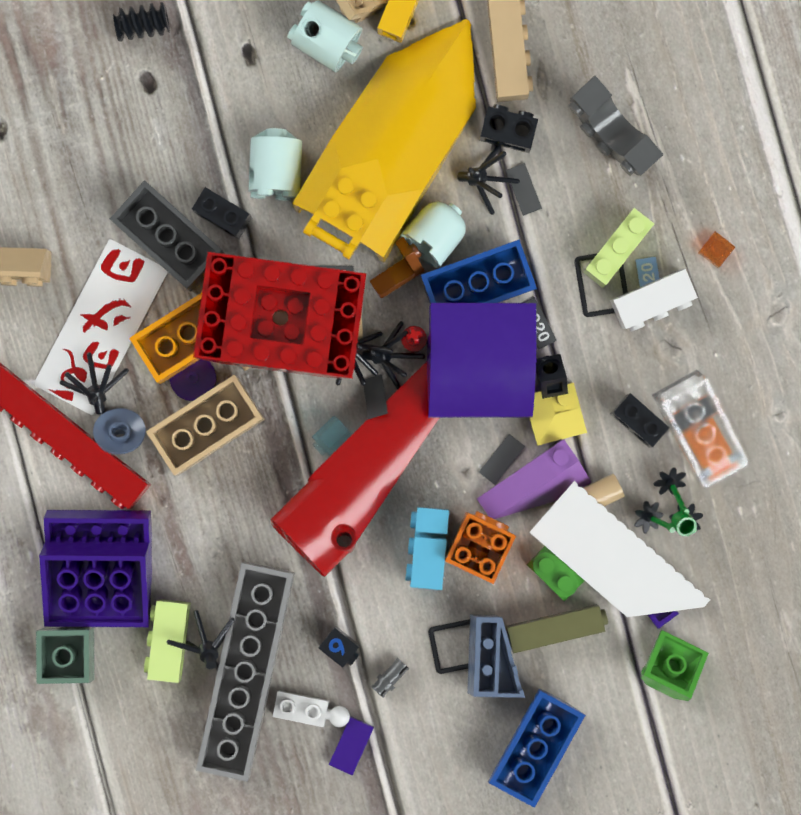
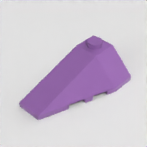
(536, 483)

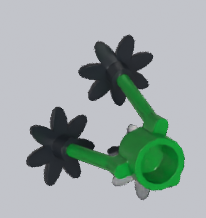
(682, 521)

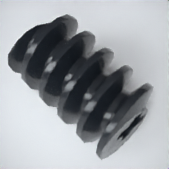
(141, 22)

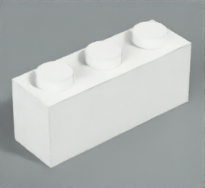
(654, 300)

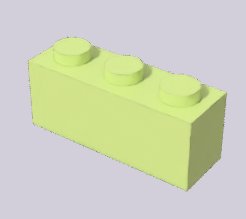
(618, 248)
(169, 624)

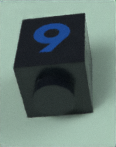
(340, 647)

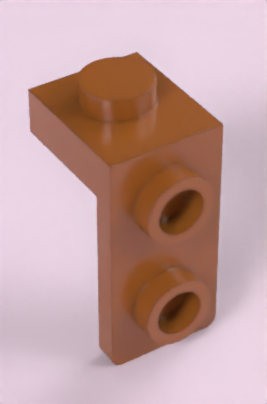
(400, 272)

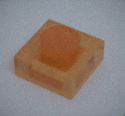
(716, 249)

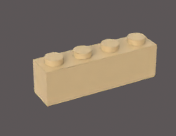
(508, 49)

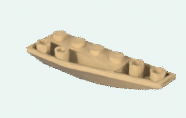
(25, 265)

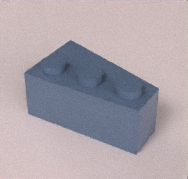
(490, 660)

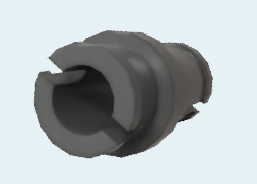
(390, 677)

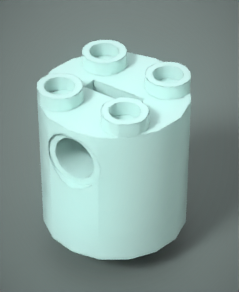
(335, 40)
(275, 165)

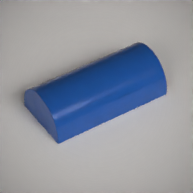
(482, 278)
(536, 748)

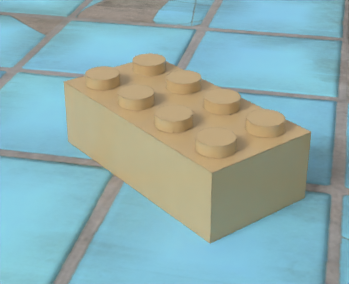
(205, 425)

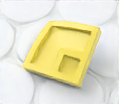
(557, 417)

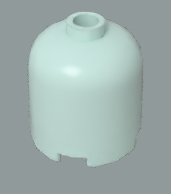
(436, 232)

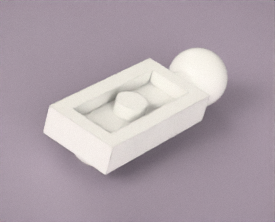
(308, 710)

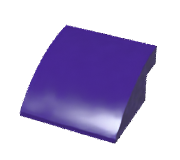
(481, 360)
(96, 568)

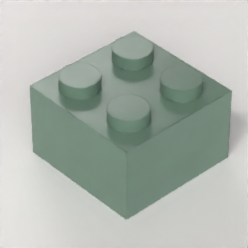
(65, 655)

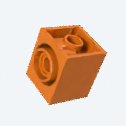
(480, 546)

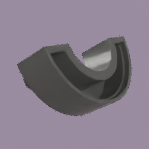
(610, 128)

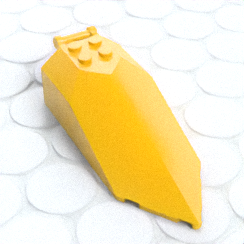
(392, 143)

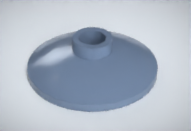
(119, 422)

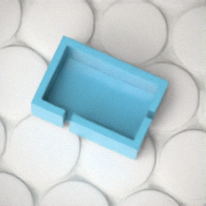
(427, 548)

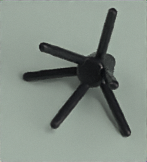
(478, 177)
(360, 345)
(385, 358)
(95, 393)
(207, 649)

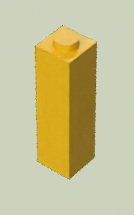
(396, 19)

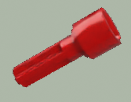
(415, 339)

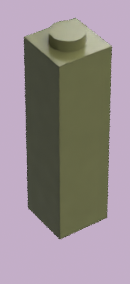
(557, 628)

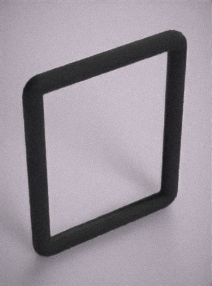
(581, 286)
(434, 649)

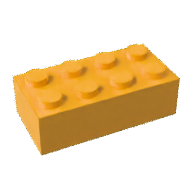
(170, 341)

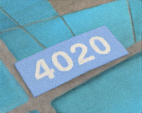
(647, 270)

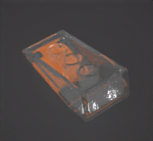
(701, 428)

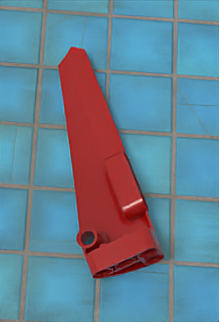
(356, 478)

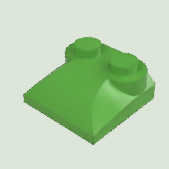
(555, 573)
(674, 667)

